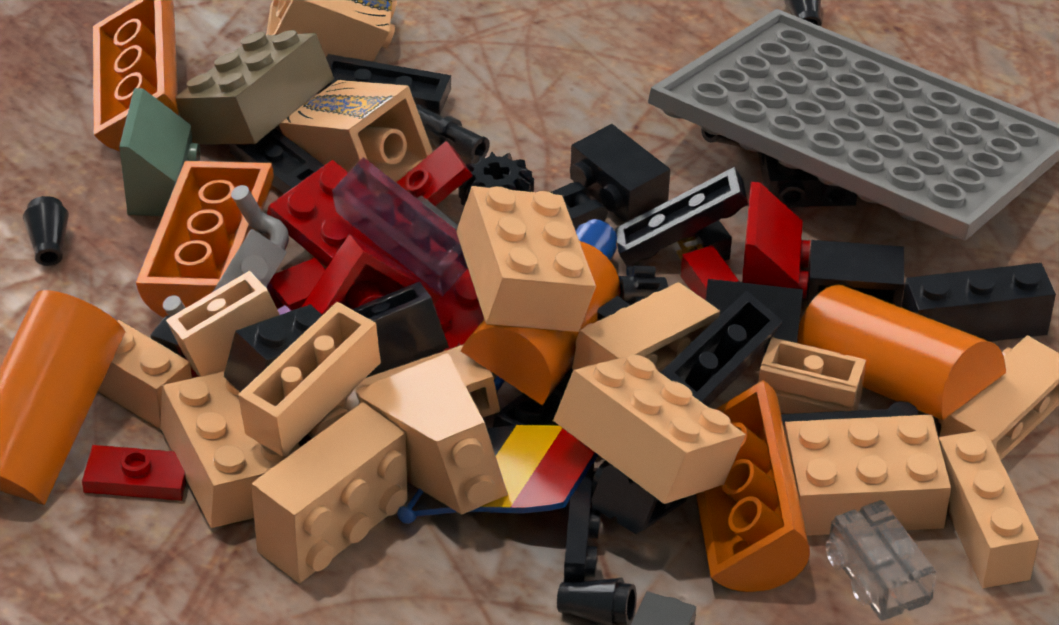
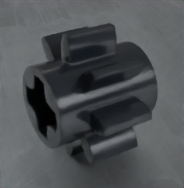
(640, 283)

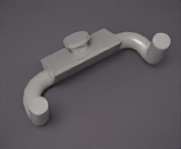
(256, 251)

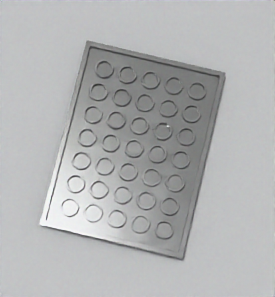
(864, 122)

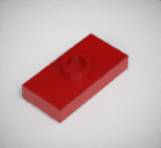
(436, 175)
(134, 473)

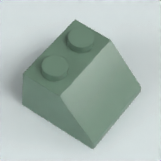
(153, 153)

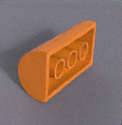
(132, 52)
(200, 231)
(904, 351)
(535, 357)
(49, 388)
(755, 519)

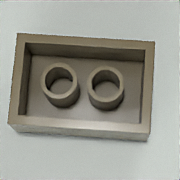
(254, 88)

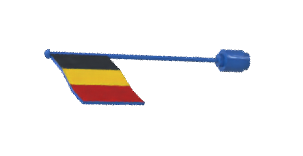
(536, 461)

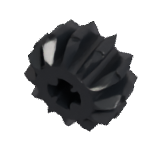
(497, 172)

